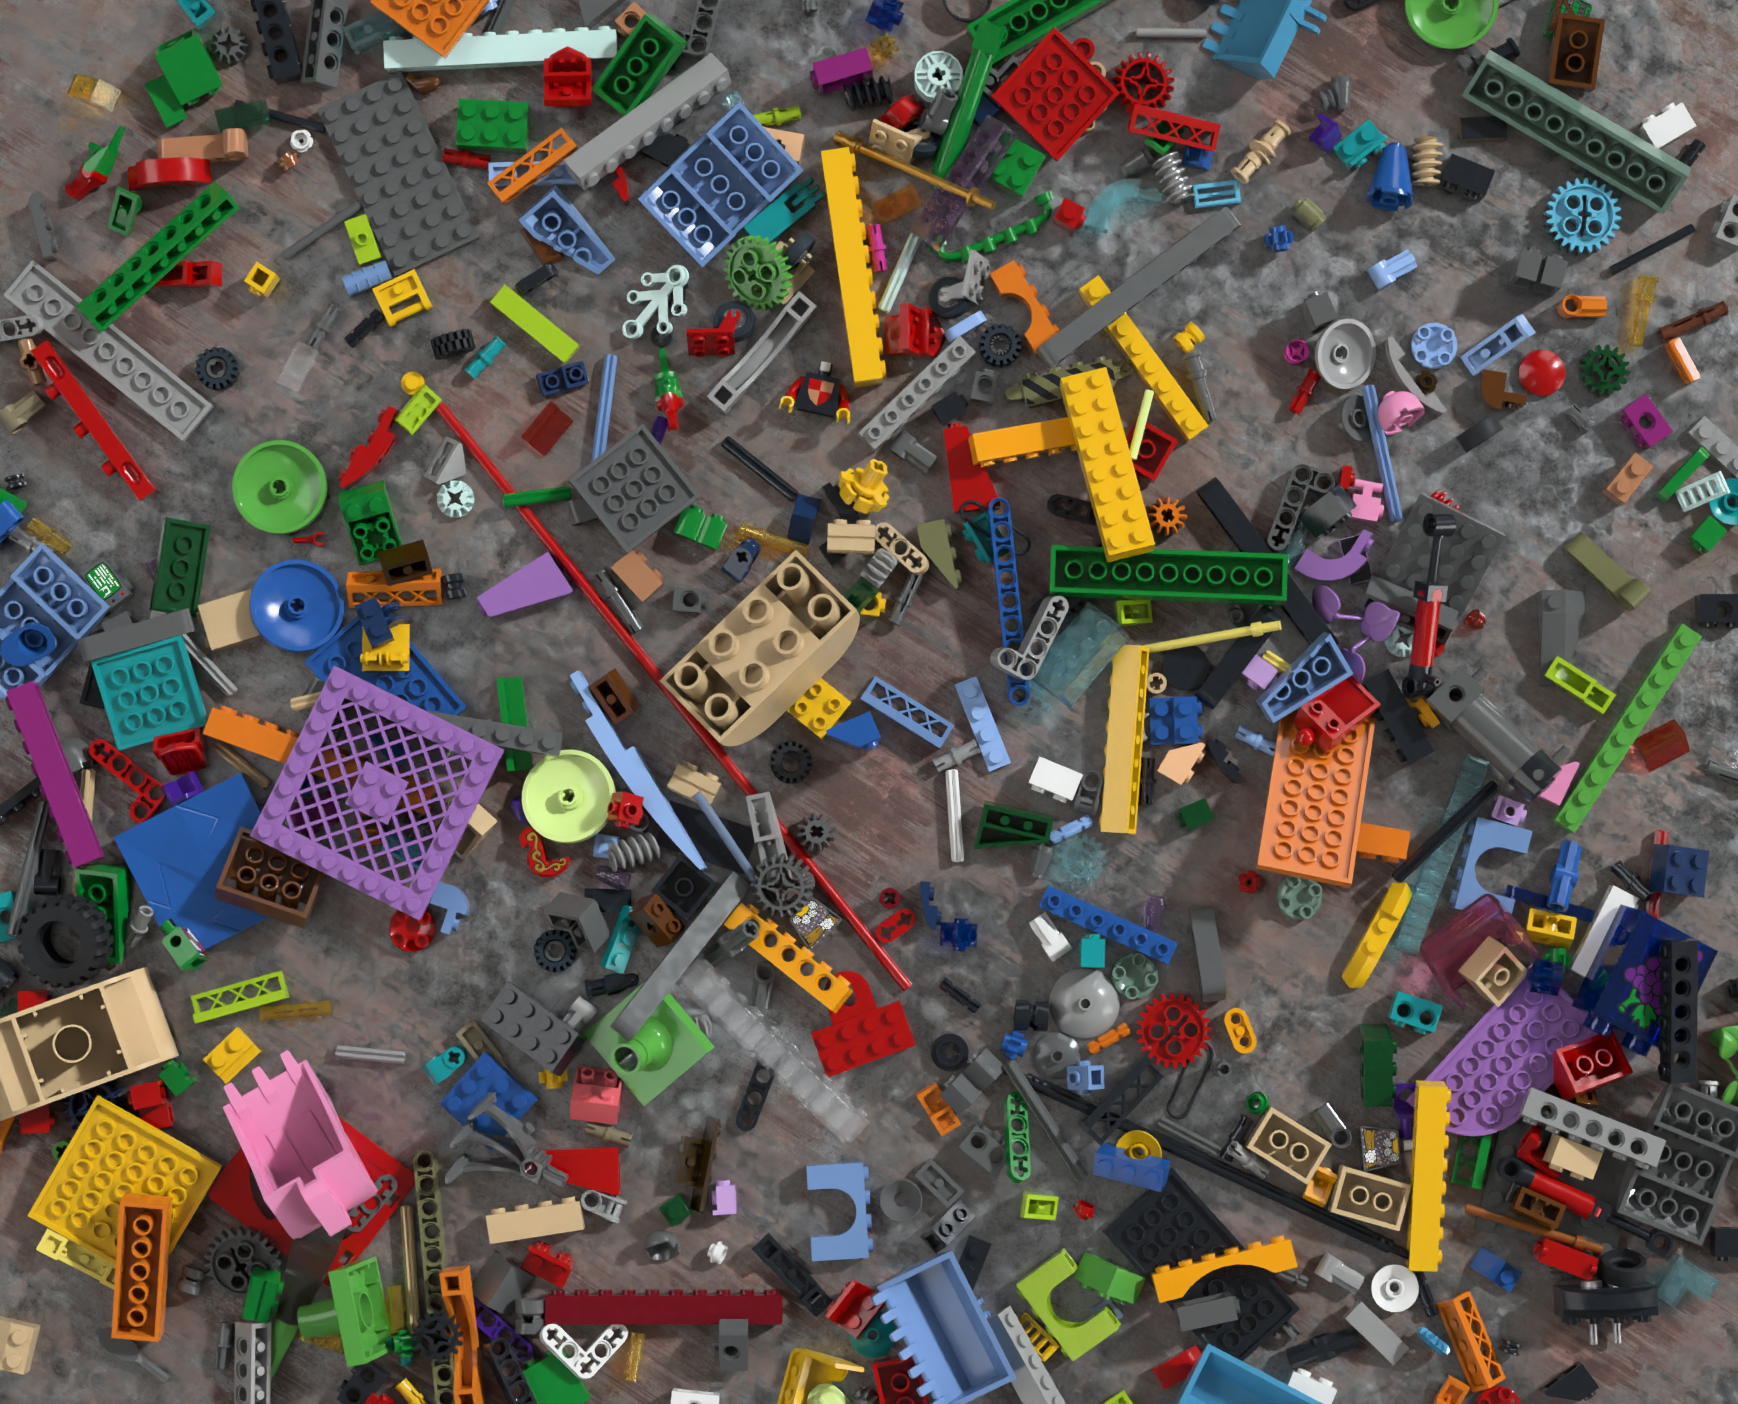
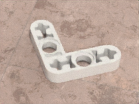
(580, 1356)

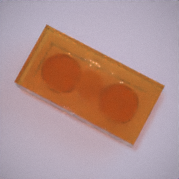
(896, 204)

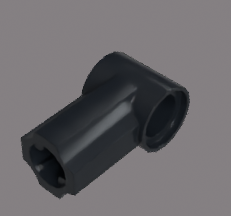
(48, 879)

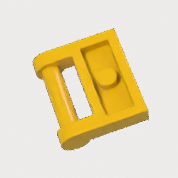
(398, 291)

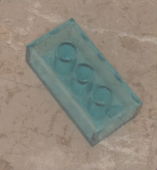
(1080, 654)

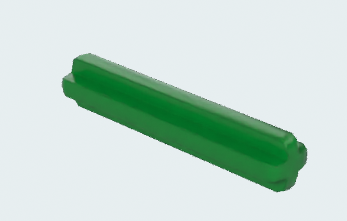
(536, 496)

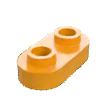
(1239, 1030)

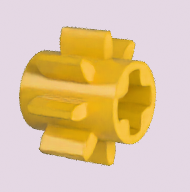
(552, 1080)

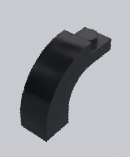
(845, 512)

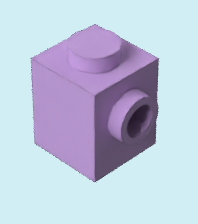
(1259, 674)

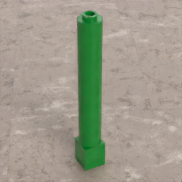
(985, 47)

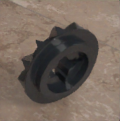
(939, 1057)

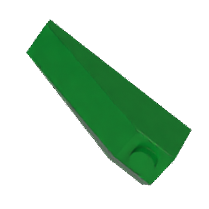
(111, 890)

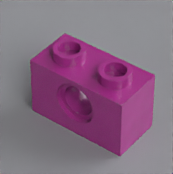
(1657, 428)

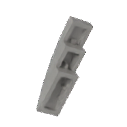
(766, 830)

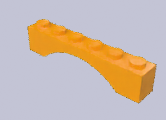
(1175, 1281)

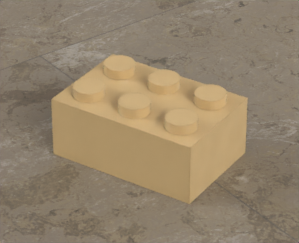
(1288, 1145)
(1369, 1197)

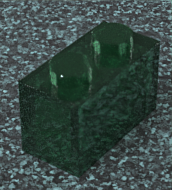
(243, 115)

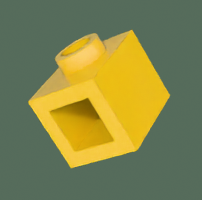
(261, 280)

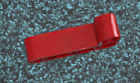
(126, 775)

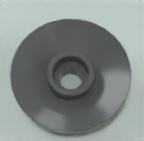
(1355, 418)
(1048, 1046)

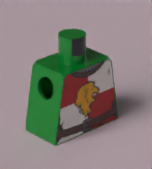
(189, 953)

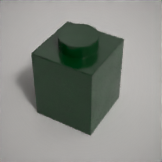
(1194, 814)
(675, 1209)

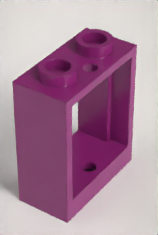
(831, 73)

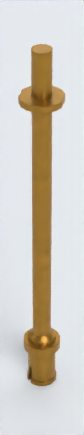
(857, 146)

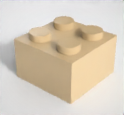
(1493, 971)

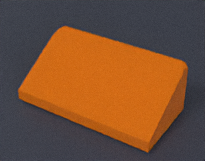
(1682, 361)

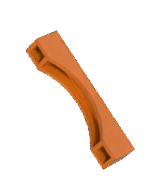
(459, 1301)

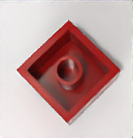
(1153, 451)

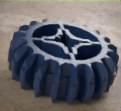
(88, 1095)

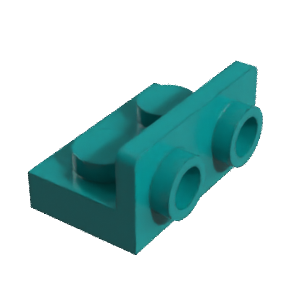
(1359, 145)

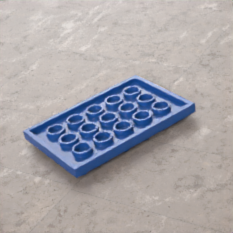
(418, 686)

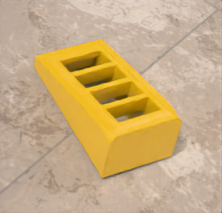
(1052, 1347)

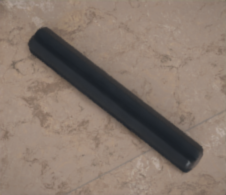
(759, 468)

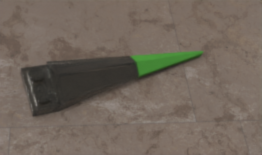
(305, 1271)

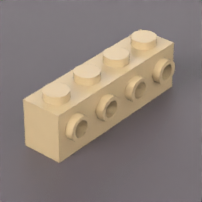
(535, 1221)

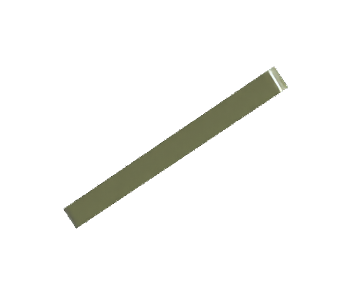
(429, 1266)

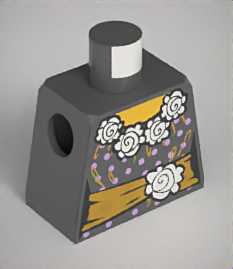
(813, 921)
(1380, 1147)

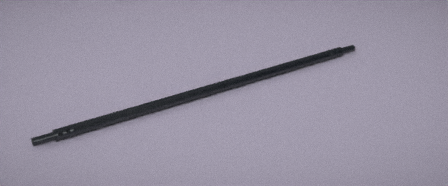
(1225, 1170)

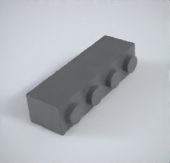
(1403, 601)

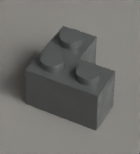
(580, 918)

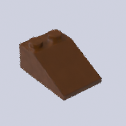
(1575, 52)

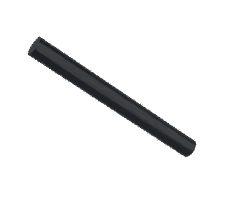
(293, 120)
(1651, 249)

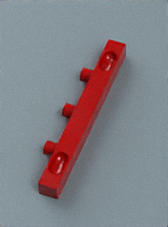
(92, 421)

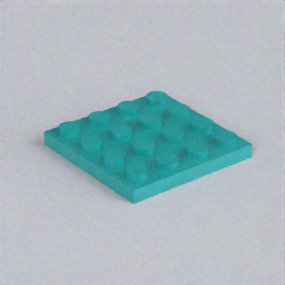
(149, 691)

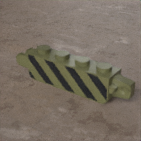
(1045, 388)

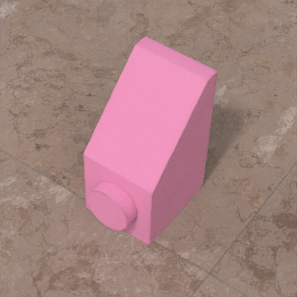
(1557, 790)

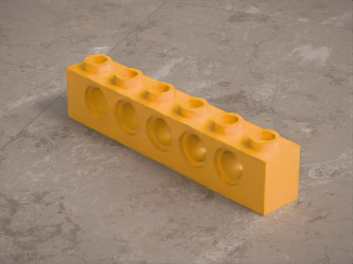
(831, 998)

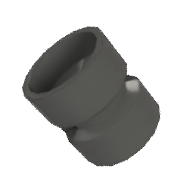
(529, 1307)

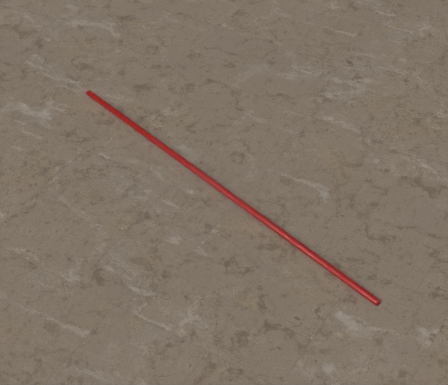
(656, 675)

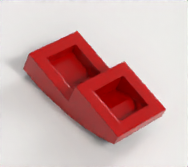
(621, 185)
(1176, 1368)

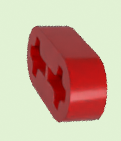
(892, 921)

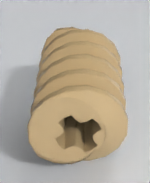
(1425, 161)

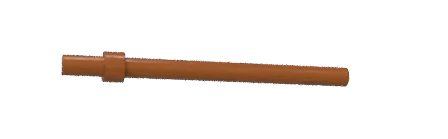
(1578, 1242)

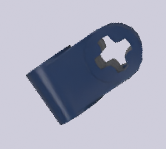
(741, 560)

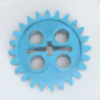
(1561, 213)

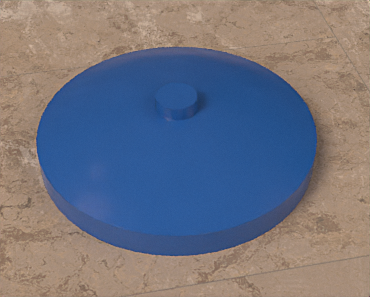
(296, 606)

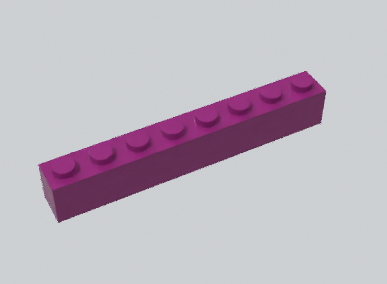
(54, 773)

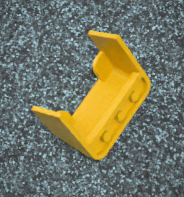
(809, 1369)

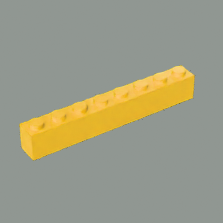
(1148, 366)
(1124, 740)
(1427, 1175)

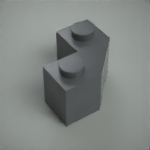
(972, 1081)

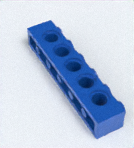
(1107, 924)

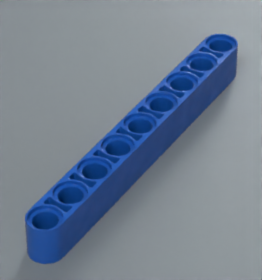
(1010, 589)

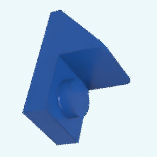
(1495, 1269)

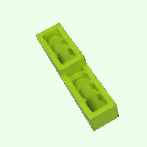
(534, 324)

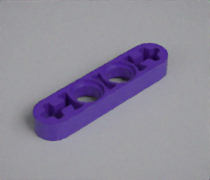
(498, 1325)

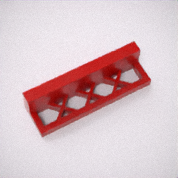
(1172, 119)

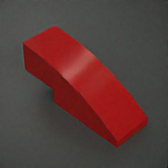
(193, 275)

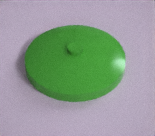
(1451, 22)
(279, 487)

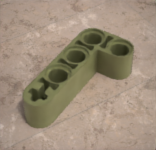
(1606, 573)

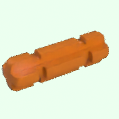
(1108, 1038)

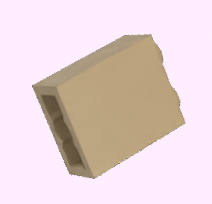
(227, 621)

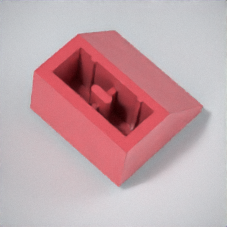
(596, 1095)

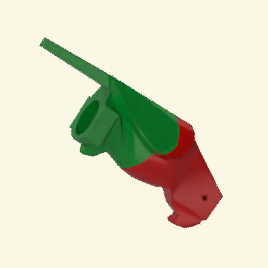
(95, 167)
(668, 392)

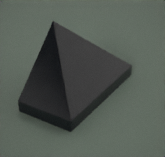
(610, 899)

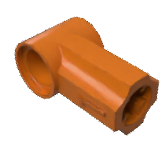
(1583, 306)

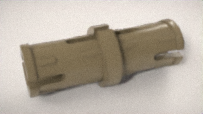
(608, 1133)

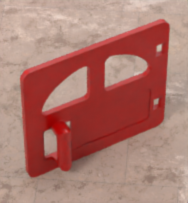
(234, 1194)

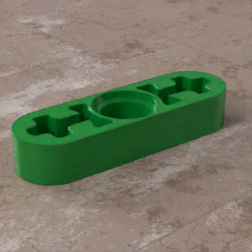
(1682, 474)

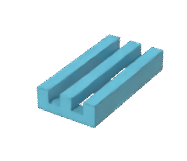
(1237, 200)

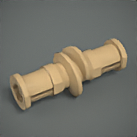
(1260, 151)

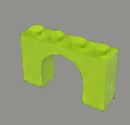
(1073, 1337)

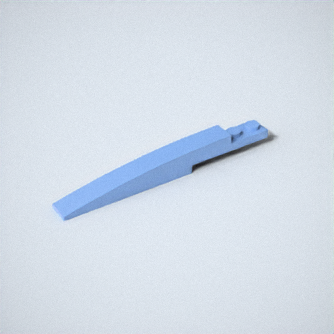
(634, 770)

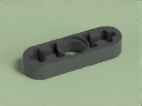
(387, 1193)

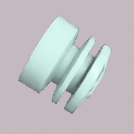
(937, 61)

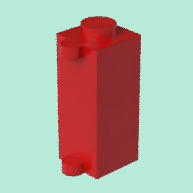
(1565, 1258)

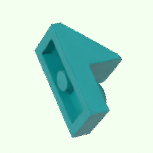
(199, 12)

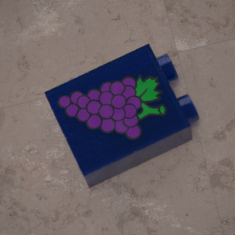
(1624, 979)

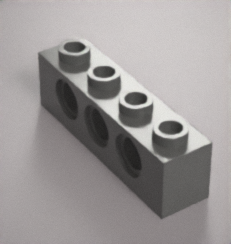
(324, 43)

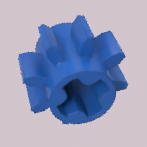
(1279, 238)
(1013, 1045)

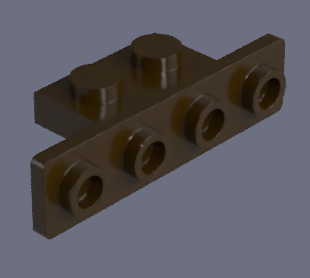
(696, 1162)

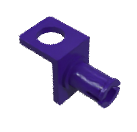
(1404, 1111)

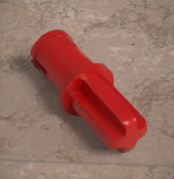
(1304, 391)

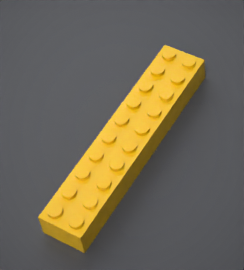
(851, 266)

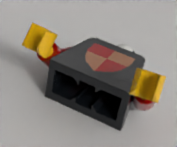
(819, 394)

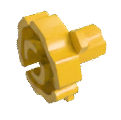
(865, 487)

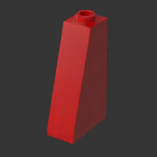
(966, 479)
(589, 1167)

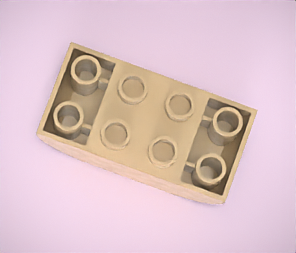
(765, 653)
(81, 1042)

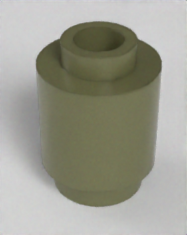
(1308, 214)

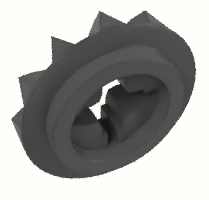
(236, 53)

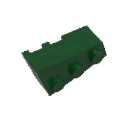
(1009, 825)
(1377, 1065)

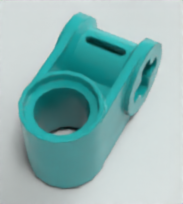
(442, 1065)

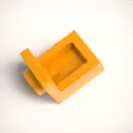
(1320, 1186)

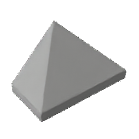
(447, 463)

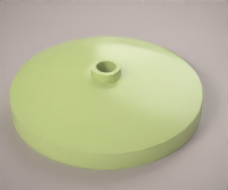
(551, 785)

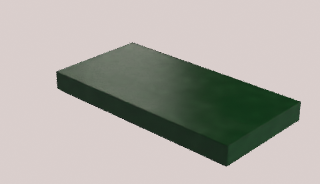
(179, 566)

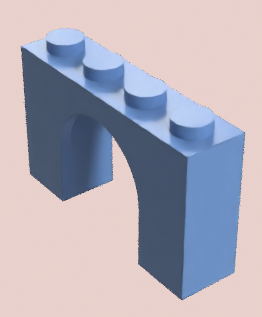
(1483, 836)
(850, 1179)

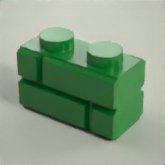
(261, 1295)

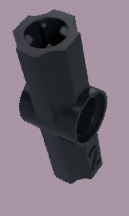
(1322, 1347)

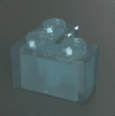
(1682, 1276)

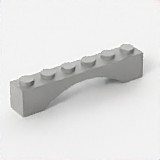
(762, 354)

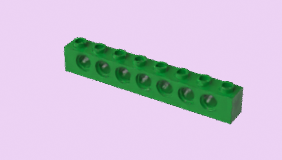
(158, 257)

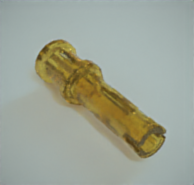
(1641, 297)
(761, 534)

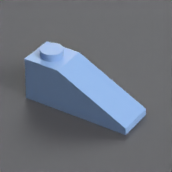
(1497, 344)

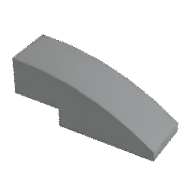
(1376, 1332)

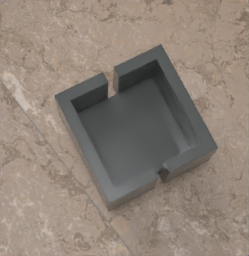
(1543, 270)

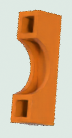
(1010, 282)

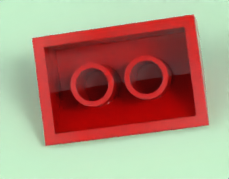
(1589, 1066)

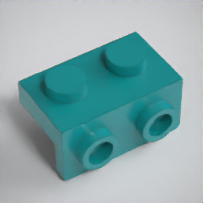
(981, 541)

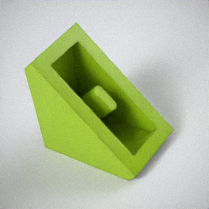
(1133, 612)
(1038, 1206)

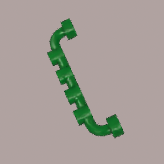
(1008, 235)

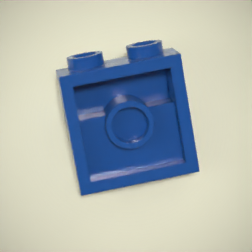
(1175, 720)

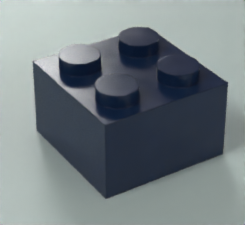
(1678, 870)

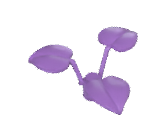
(1376, 624)

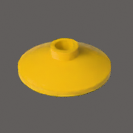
(1132, 1140)

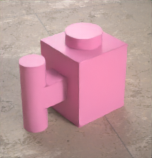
(1368, 507)

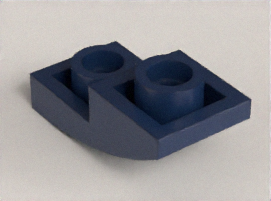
(562, 379)
(931, 914)

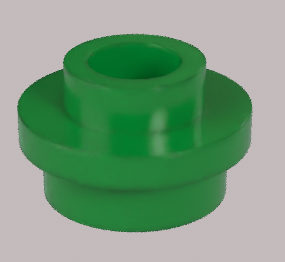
(1253, 1100)

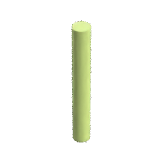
(1141, 422)

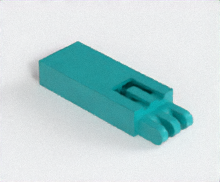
(777, 218)

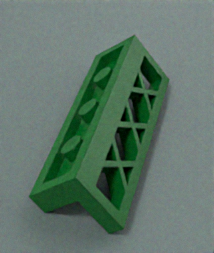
(514, 712)
(1479, 1163)

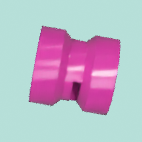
(1296, 348)

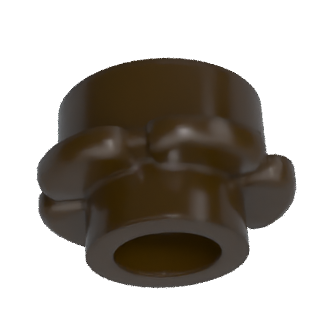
(1432, 379)

